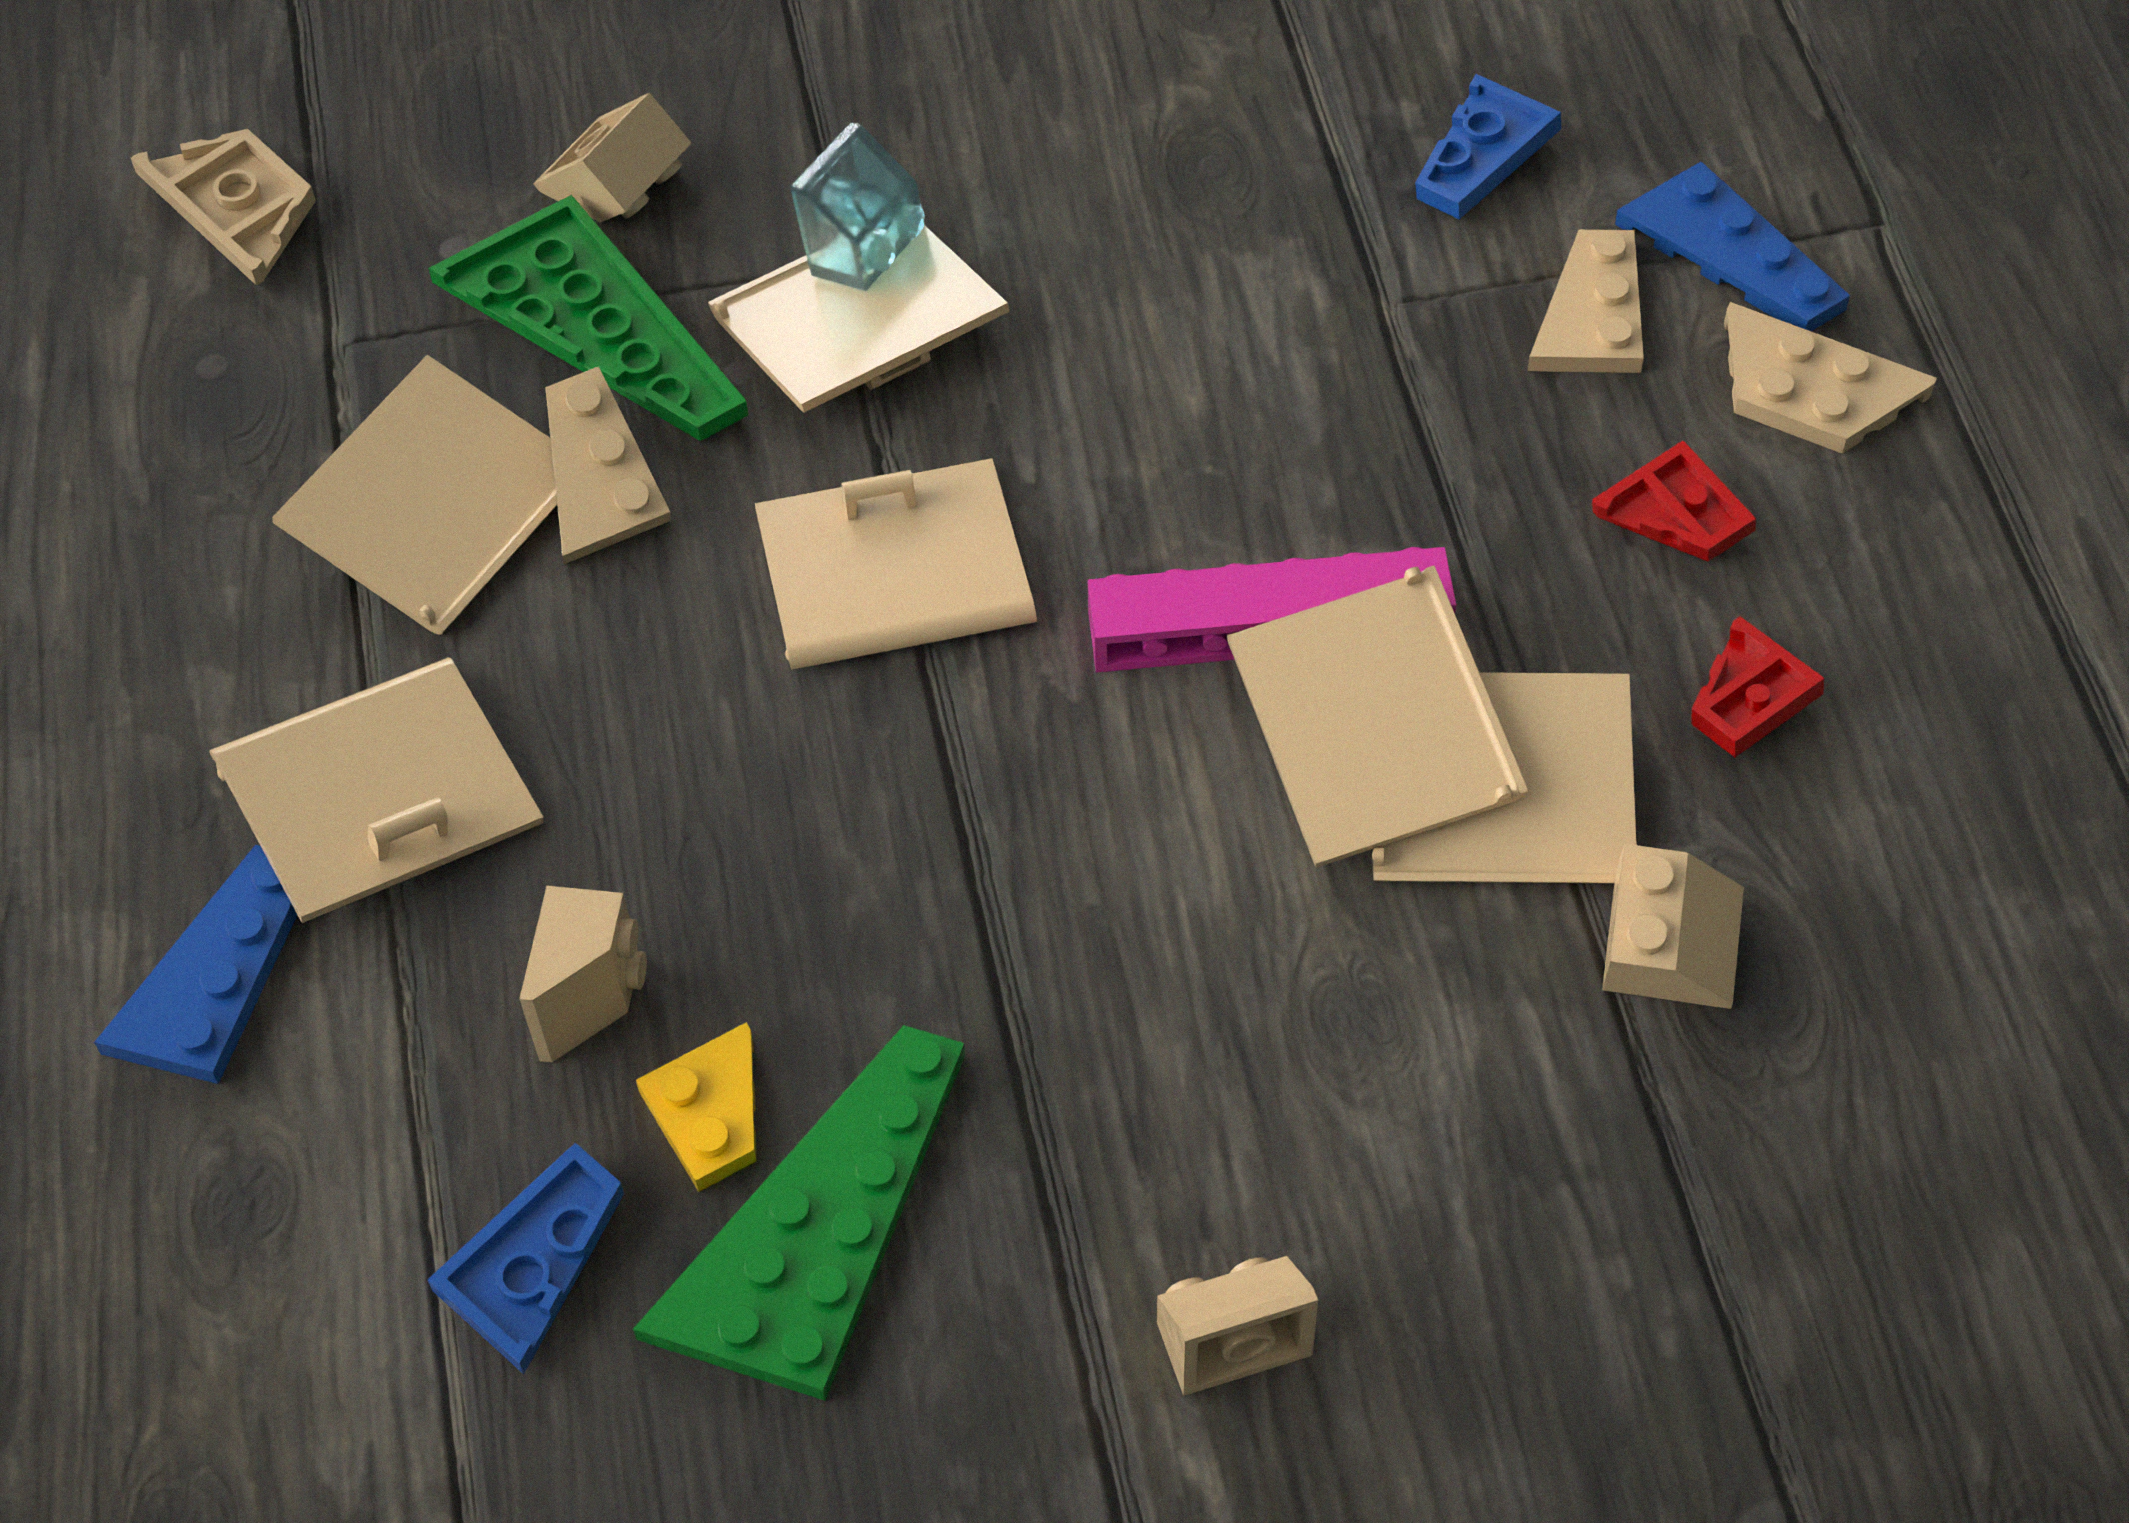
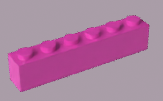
(1189, 613)

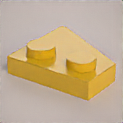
(707, 1106)

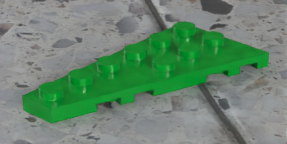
(586, 304)
(802, 1253)

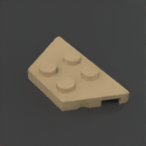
(234, 196)
(1813, 382)

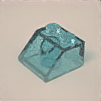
(856, 210)

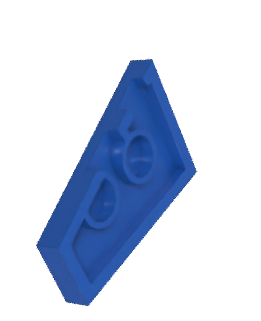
(1484, 146)
(530, 1255)

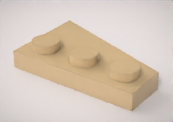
(1594, 310)
(598, 469)

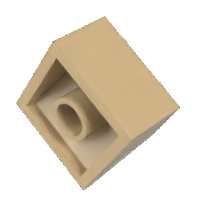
(618, 160)
(1673, 928)
(579, 968)
(1237, 1322)

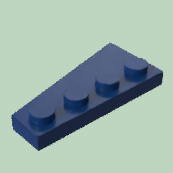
(1735, 246)

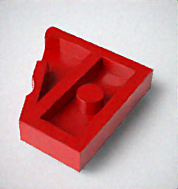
(1678, 504)
(1752, 690)

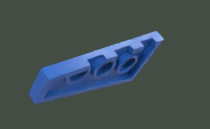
(209, 981)

